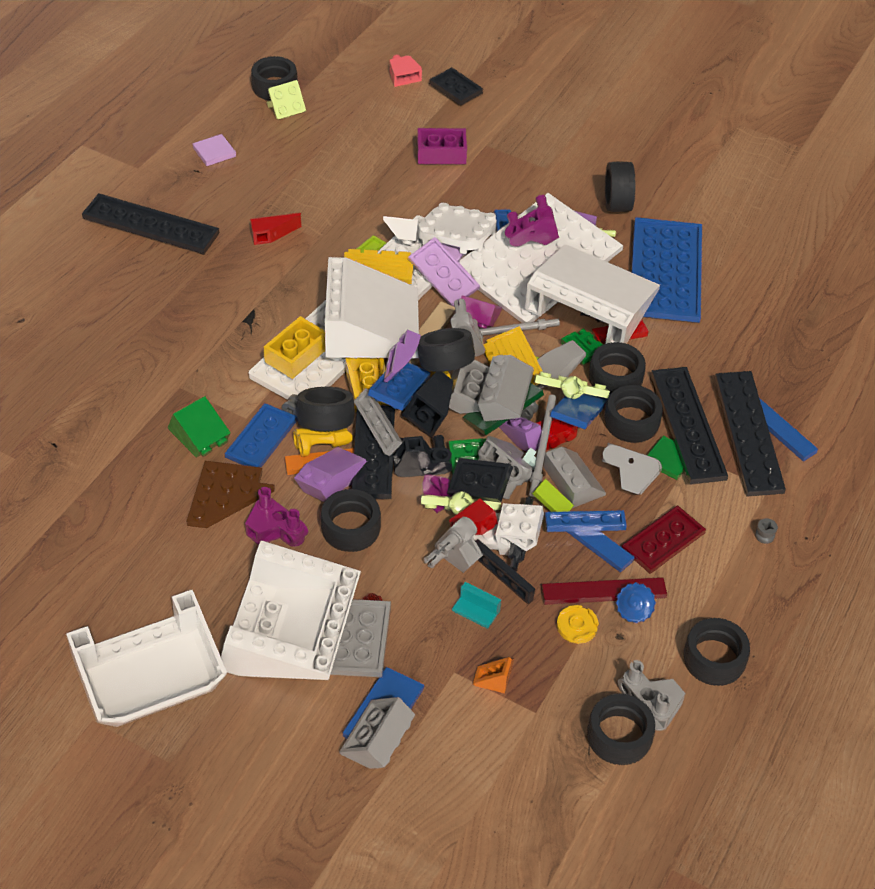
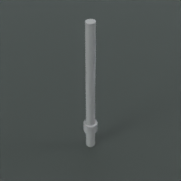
(540, 324)
(536, 477)

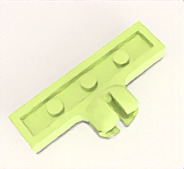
(572, 386)
(456, 503)

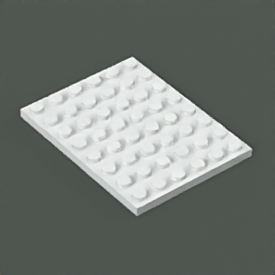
(506, 269)

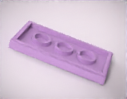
(443, 271)

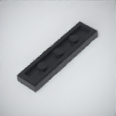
(506, 573)

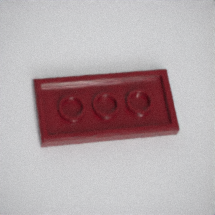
(664, 539)

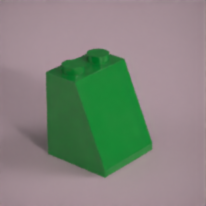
(199, 427)

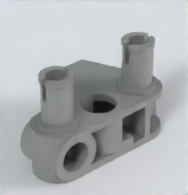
(464, 320)
(505, 452)
(634, 476)
(457, 546)
(661, 696)

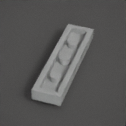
(378, 422)

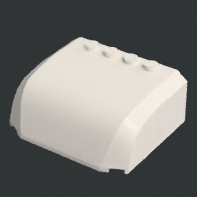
(149, 665)

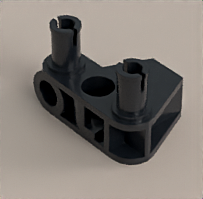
(418, 459)

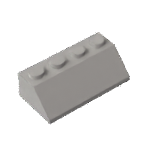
(505, 388)

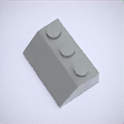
(468, 387)
(572, 476)
(378, 732)

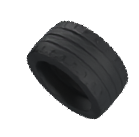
(268, 68)
(620, 186)
(446, 349)
(618, 354)
(636, 397)
(325, 408)
(350, 501)
(721, 631)
(623, 706)

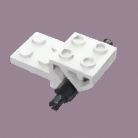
(516, 530)

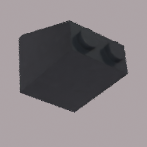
(430, 404)

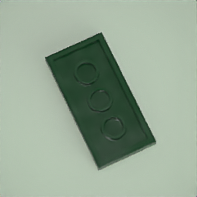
(476, 419)

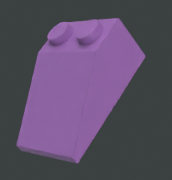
(329, 473)

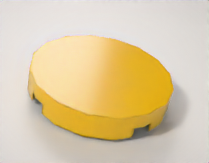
(577, 624)

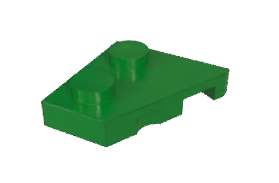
(465, 449)

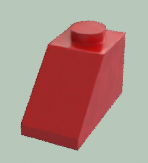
(481, 514)

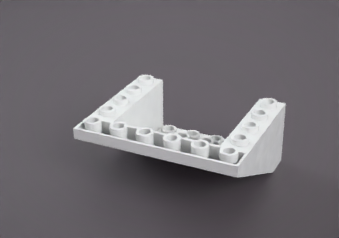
(593, 289)
(366, 310)
(290, 616)

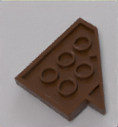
(224, 491)

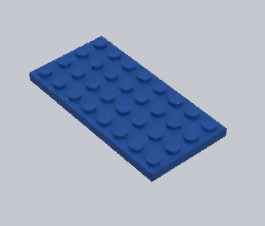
(672, 258)

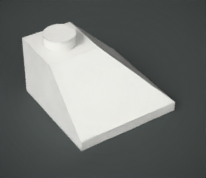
(403, 228)

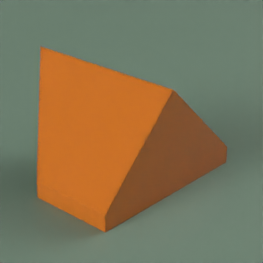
(494, 675)

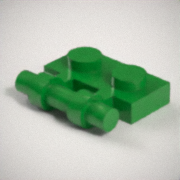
(583, 340)

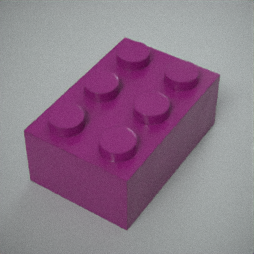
(442, 146)

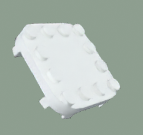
(457, 227)

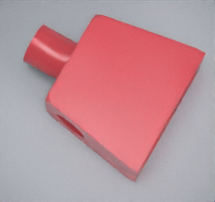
(404, 70)

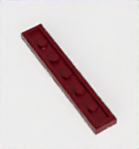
(597, 590)

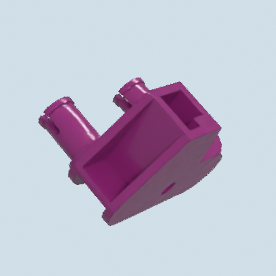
(541, 230)
(268, 525)

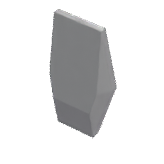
(561, 360)

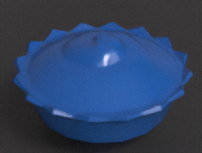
(635, 602)

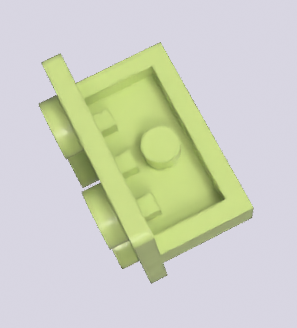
(286, 99)

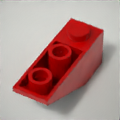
(272, 228)

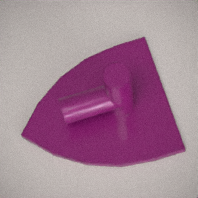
(436, 486)

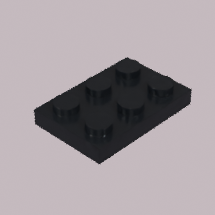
(456, 86)
(480, 479)

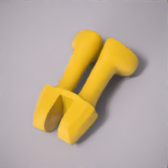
(306, 438)

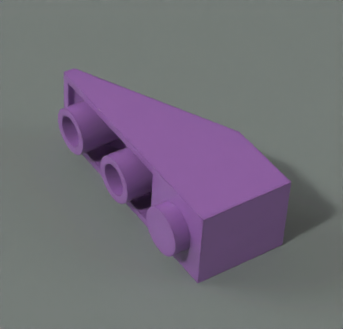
(523, 433)

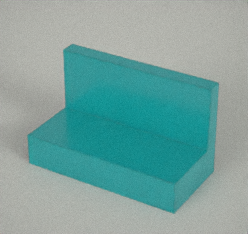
(477, 605)

